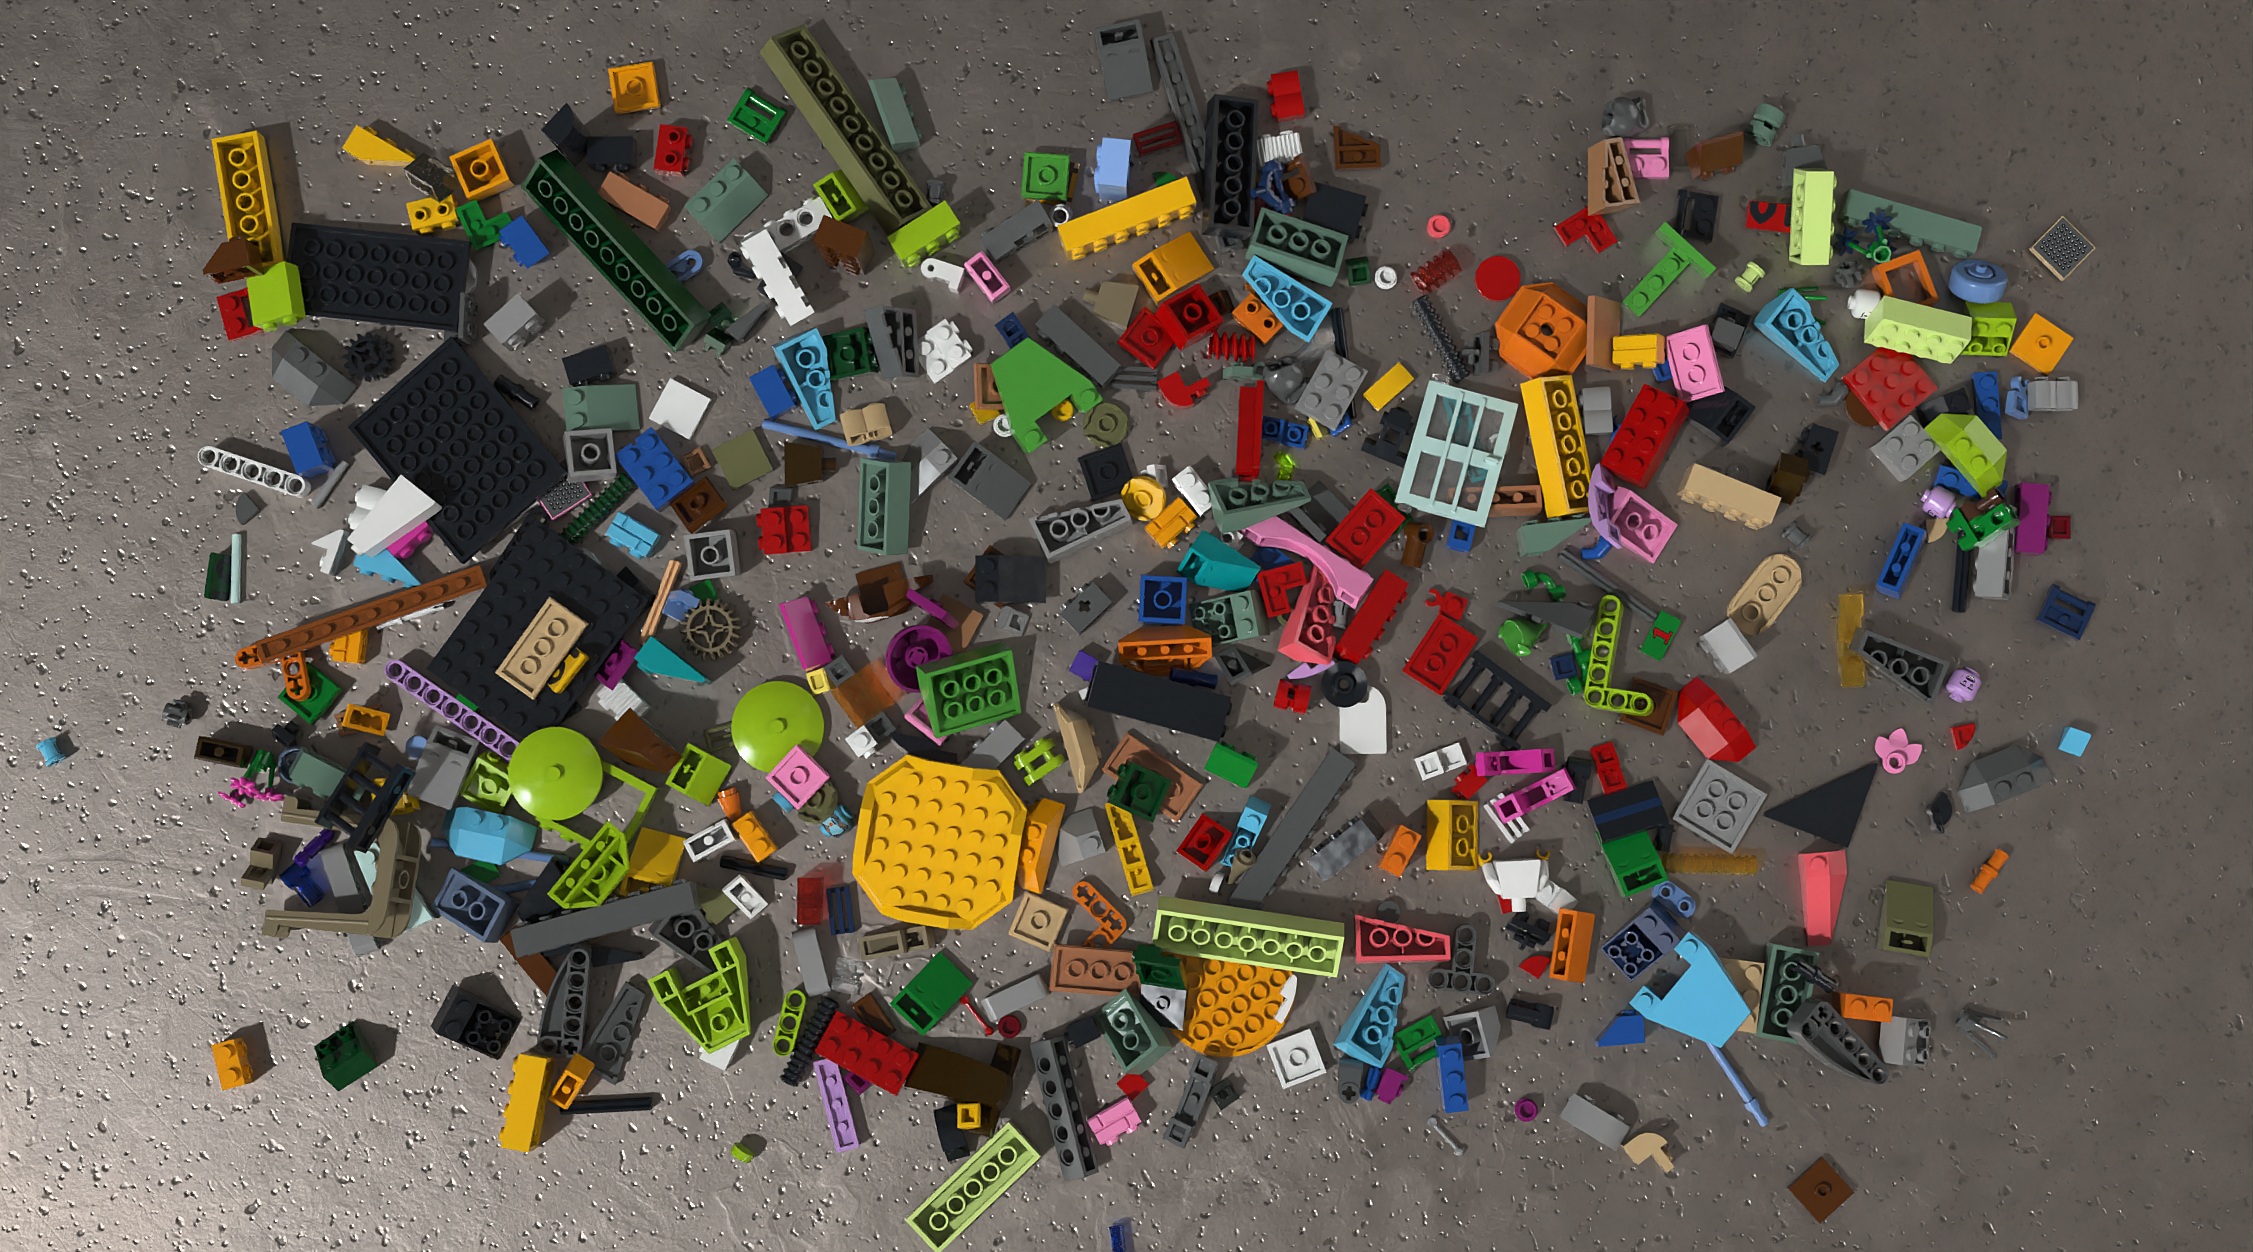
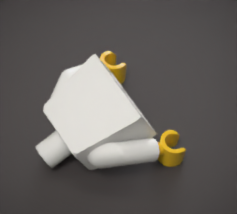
(1516, 877)

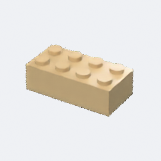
(1728, 496)

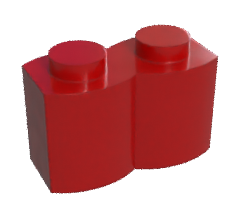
(1286, 95)

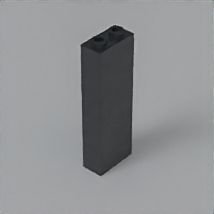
(1157, 701)

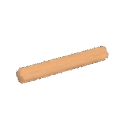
(663, 592)

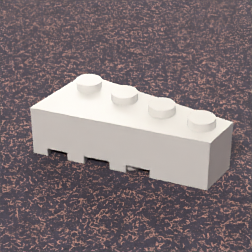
(777, 276)

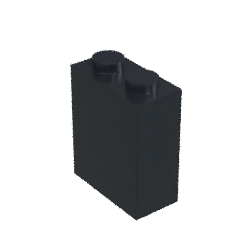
(1336, 210)

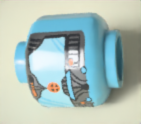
(839, 822)

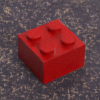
(1189, 317)

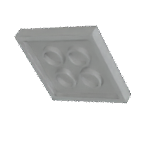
(1718, 806)

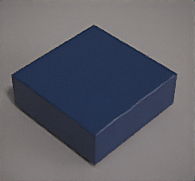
(1563, 666)

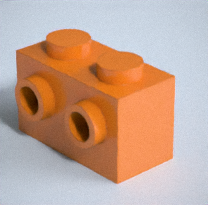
(1257, 319)

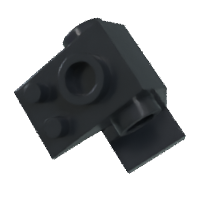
(1398, 420)

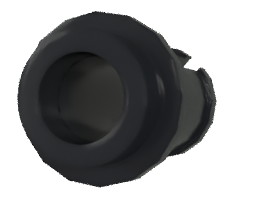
(1665, 835)

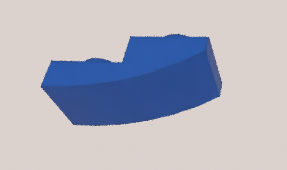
(1284, 432)

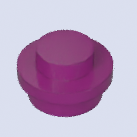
(1526, 1109)

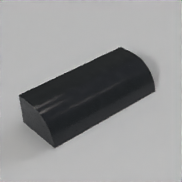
(568, 134)

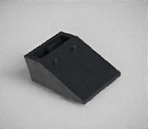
(1720, 415)
(474, 1022)

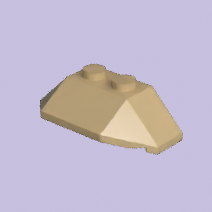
(1079, 745)

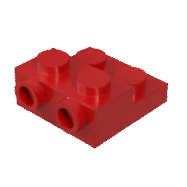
(784, 529)

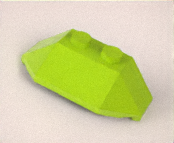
(1970, 449)
(594, 871)

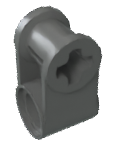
(1349, 1074)

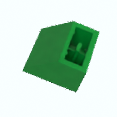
(1231, 765)

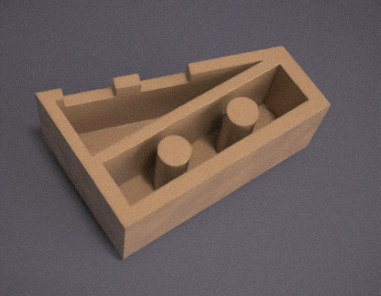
(1610, 178)

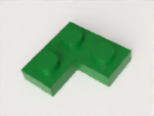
(479, 230)

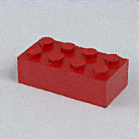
(1645, 436)

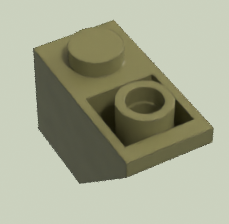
(715, 904)

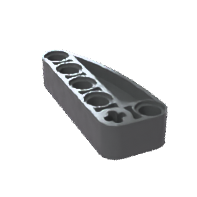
(560, 1008)
(1835, 1046)

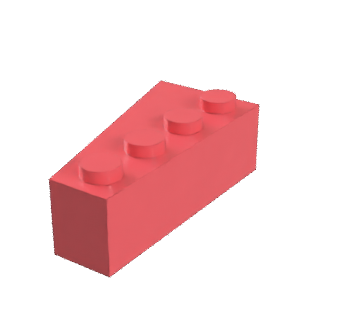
(1393, 943)

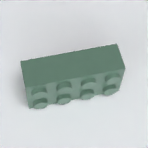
(1297, 247)
(1782, 991)

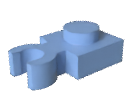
(2017, 399)

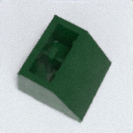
(345, 1056)

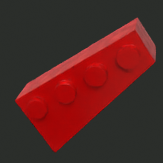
(1370, 618)

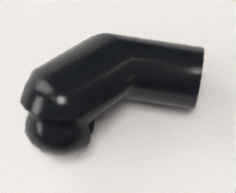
(738, 267)

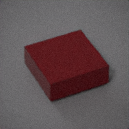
(2059, 527)

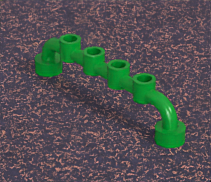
(1556, 594)

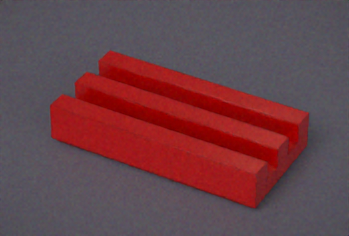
(1159, 147)

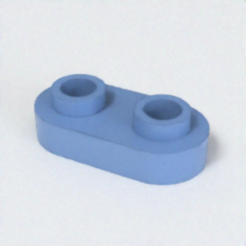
(681, 266)
(1674, 899)

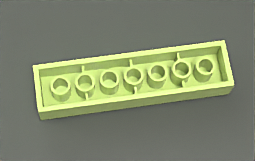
(1248, 936)

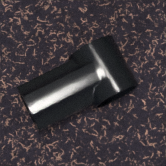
(1579, 771)
(1535, 1014)

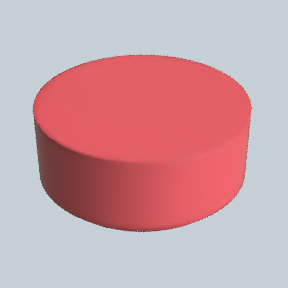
(1438, 226)

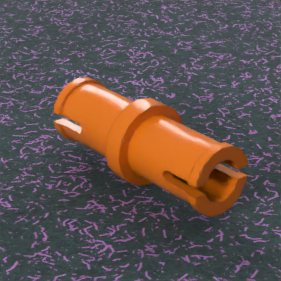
(1989, 871)

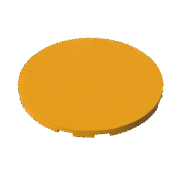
(1230, 1006)

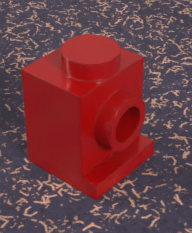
(1468, 783)

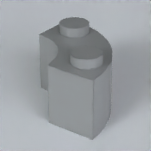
(1594, 1121)

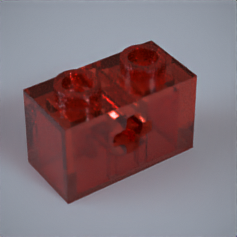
(810, 900)

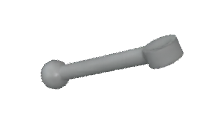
(1433, 1123)

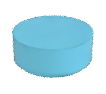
(782, 801)

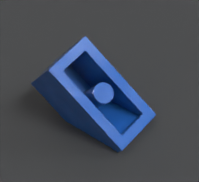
(1623, 1030)

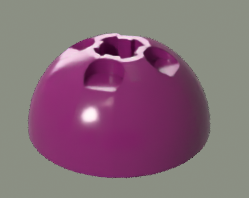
(926, 646)

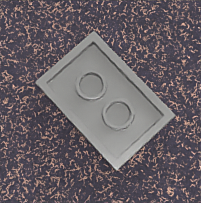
(1331, 390)

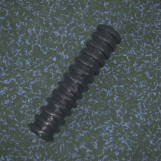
(1440, 338)
(809, 1041)

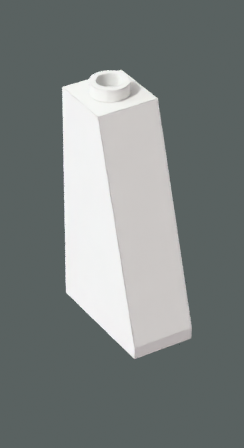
(392, 517)

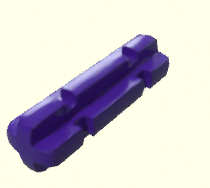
(313, 847)

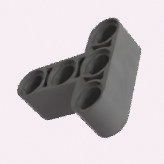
(1461, 969)

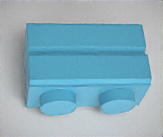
(634, 535)

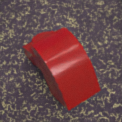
(1178, 394)

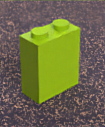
(276, 297)

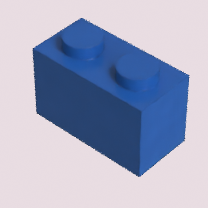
(523, 241)
(773, 392)

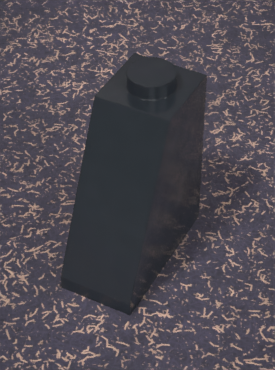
(536, 901)

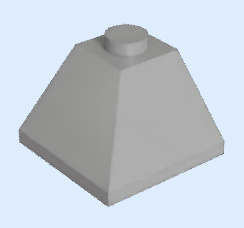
(1078, 838)
(1477, 1031)

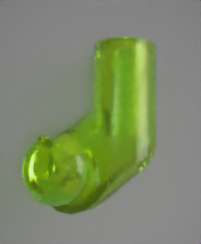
(1286, 466)

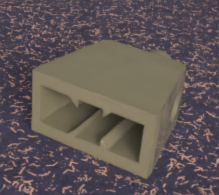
(1113, 302)

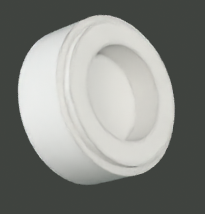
(1217, 883)

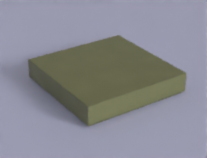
(742, 460)

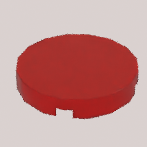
(1497, 278)

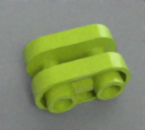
(1025, 759)

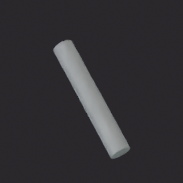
(330, 483)

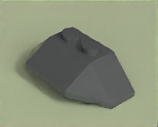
(308, 374)
(2002, 777)

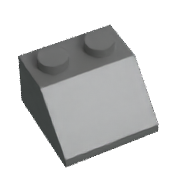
(1727, 646)

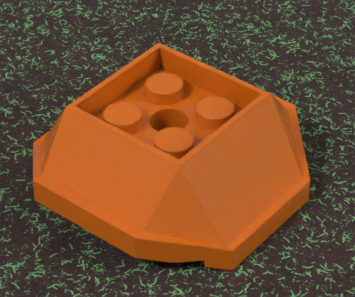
(1521, 336)

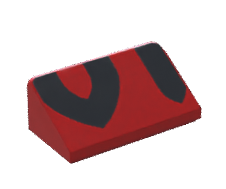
(1768, 216)

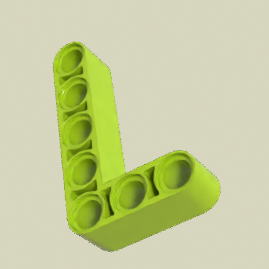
(1607, 664)

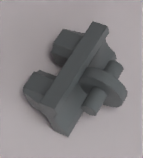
(1479, 354)

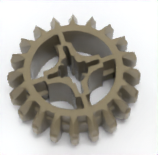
(711, 639)

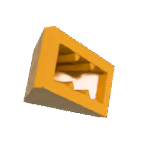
(366, 719)

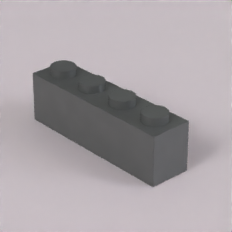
(1078, 347)

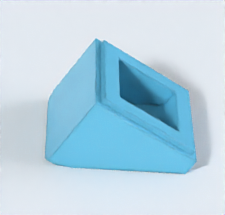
(2074, 741)

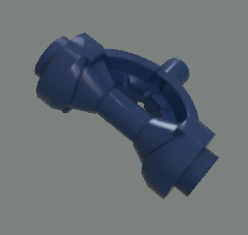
(1282, 201)

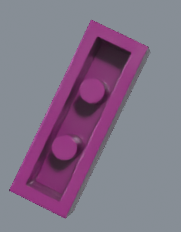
(2032, 507)

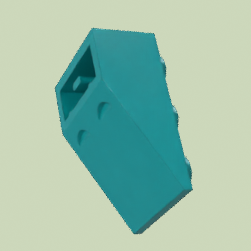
(1217, 565)

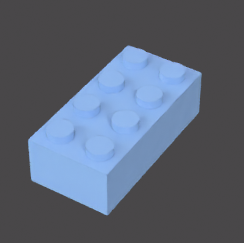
(1113, 169)

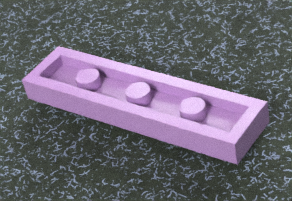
(836, 1105)

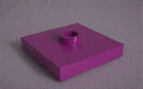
(933, 608)
(616, 664)

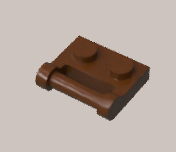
(1302, 184)

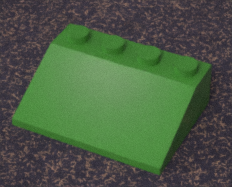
(969, 689)

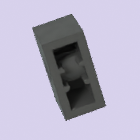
(1081, 620)

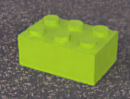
(925, 235)

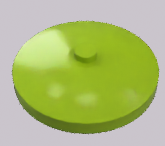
(773, 721)
(555, 773)

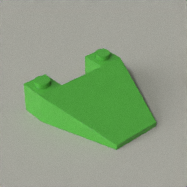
(1032, 384)

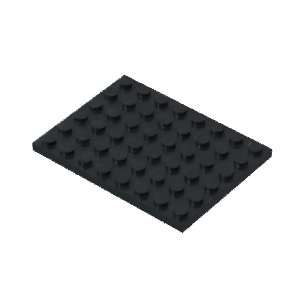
(460, 447)
(535, 570)

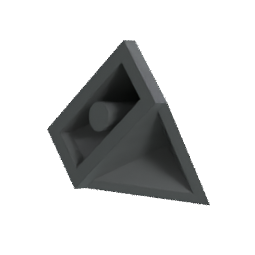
(1238, 665)

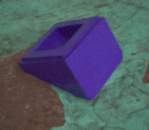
(1083, 665)

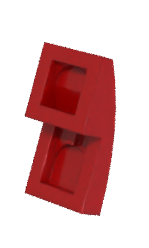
(1608, 768)

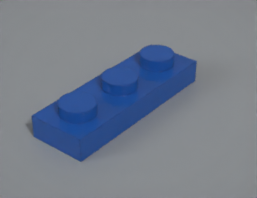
(1987, 401)
(1952, 480)

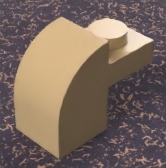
(1646, 1143)

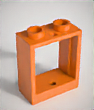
(1879, 273)

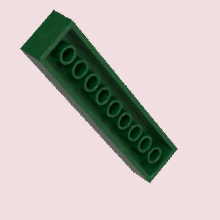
(615, 250)

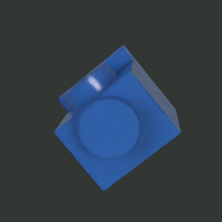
(1464, 544)

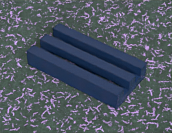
(842, 930)

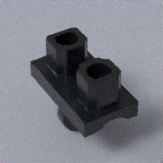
(1527, 934)

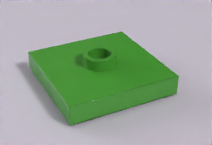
(1045, 176)

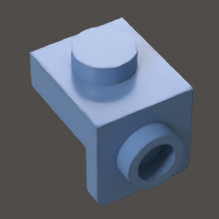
(678, 603)

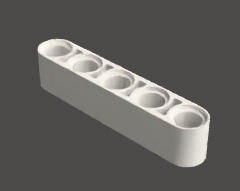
(244, 468)

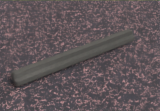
(1607, 585)

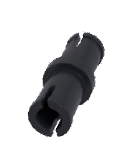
(516, 392)
(1813, 974)

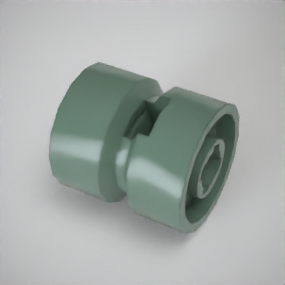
(1766, 122)

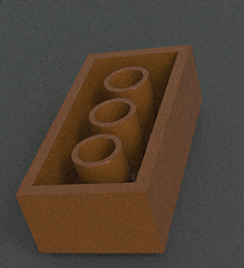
(844, 246)

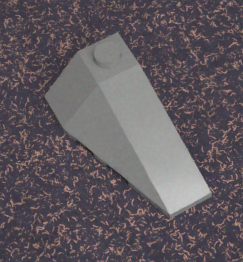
(929, 463)

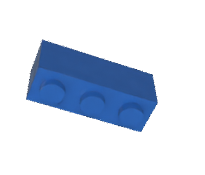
(1901, 560)
(1451, 1074)

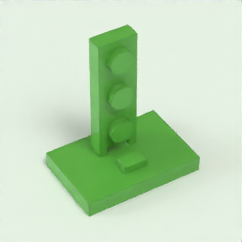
(1667, 270)

